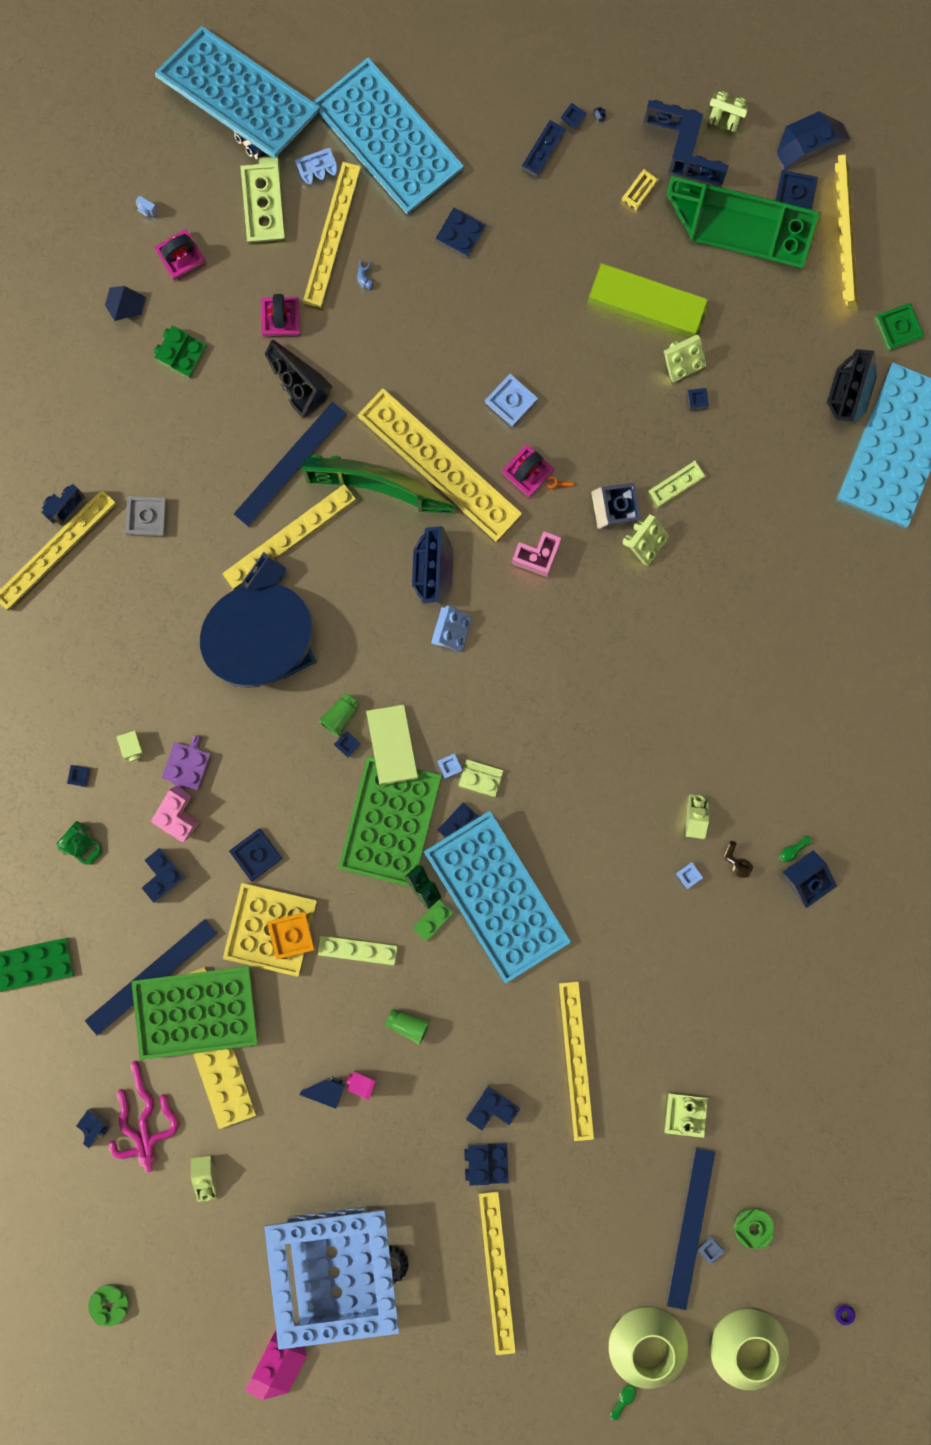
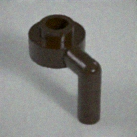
(741, 867)

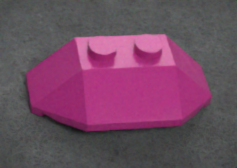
(276, 1370)

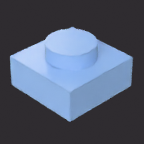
(146, 207)
(449, 766)
(689, 875)

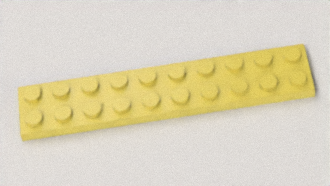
(439, 465)

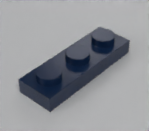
(543, 148)

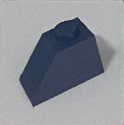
(264, 572)
(325, 1092)

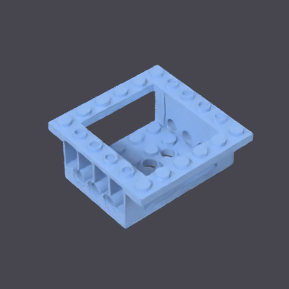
(365, 1277)

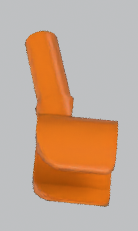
(558, 483)

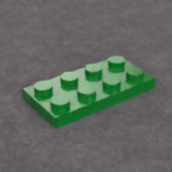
(35, 964)

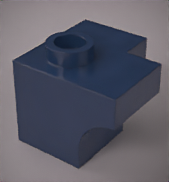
(92, 1126)

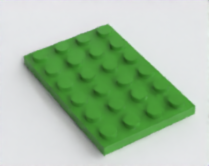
(389, 825)
(194, 1013)

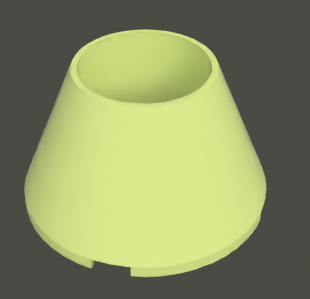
(635, 1327)
(733, 1333)

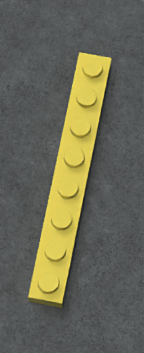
(332, 235)
(292, 533)
(55, 549)
(576, 1061)
(497, 1273)

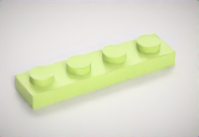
(357, 950)

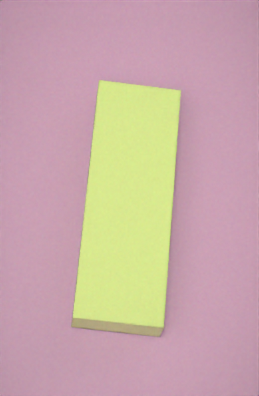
(676, 484)

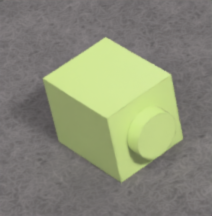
(130, 746)

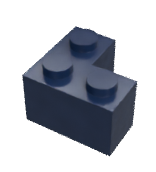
(167, 876)
(491, 1103)

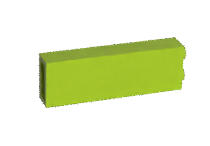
(648, 301)

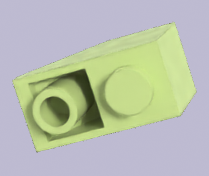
(697, 816)
(203, 1178)

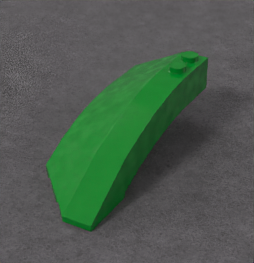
(744, 221)
(374, 478)

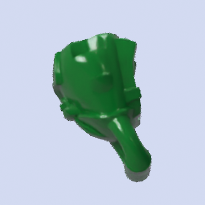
(77, 842)

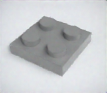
(145, 516)

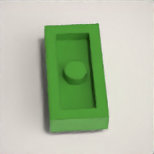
(432, 920)

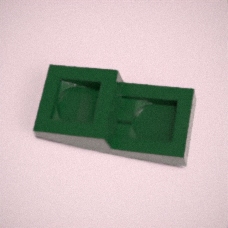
(422, 887)

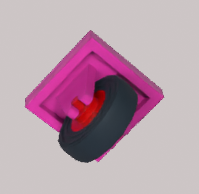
(180, 254)
(280, 316)
(527, 470)

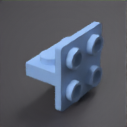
(451, 628)

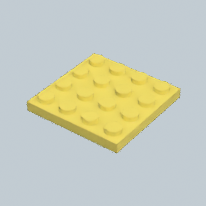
(249, 933)

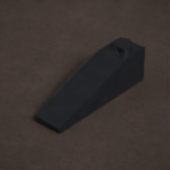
(302, 383)

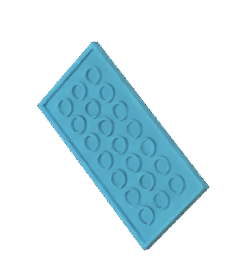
(237, 92)
(388, 136)
(893, 450)
(497, 896)

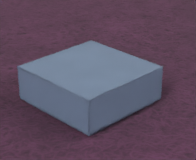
(710, 1250)

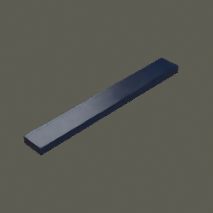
(290, 464)
(159, 968)
(690, 1229)

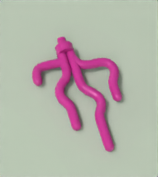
(143, 1145)

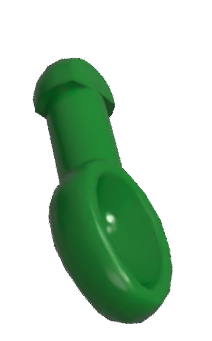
(791, 852)
(626, 1397)

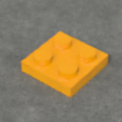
(290, 935)

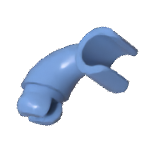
(362, 279)

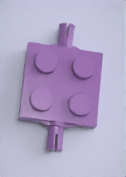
(187, 765)

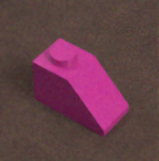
(361, 1084)

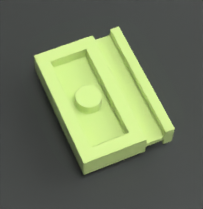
(480, 778)

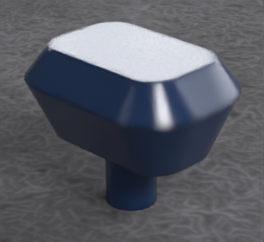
(600, 113)

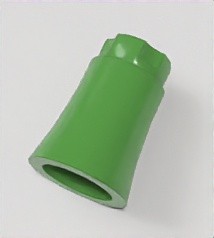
(339, 714)
(408, 1025)

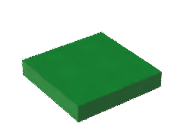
(899, 326)

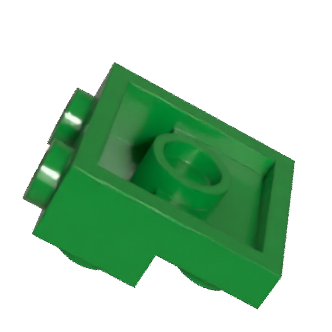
(179, 351)

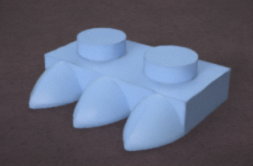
(316, 165)

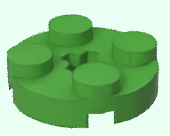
(765, 1228)
(98, 1299)

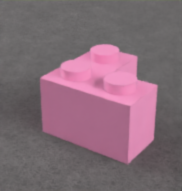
(538, 559)
(172, 817)

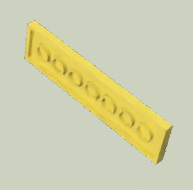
(847, 240)
(224, 1084)

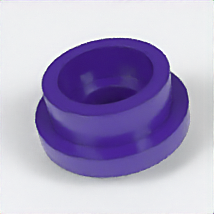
(849, 1319)

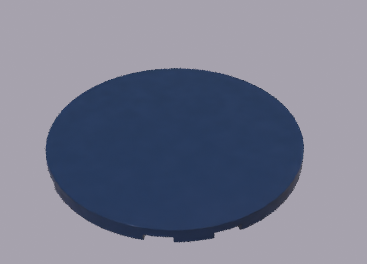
(256, 635)

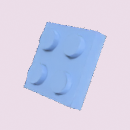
(511, 400)

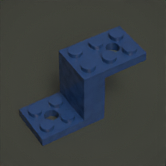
(688, 125)

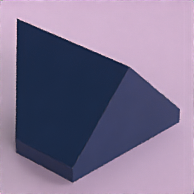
(124, 302)

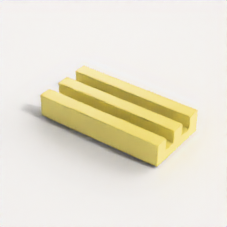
(631, 201)

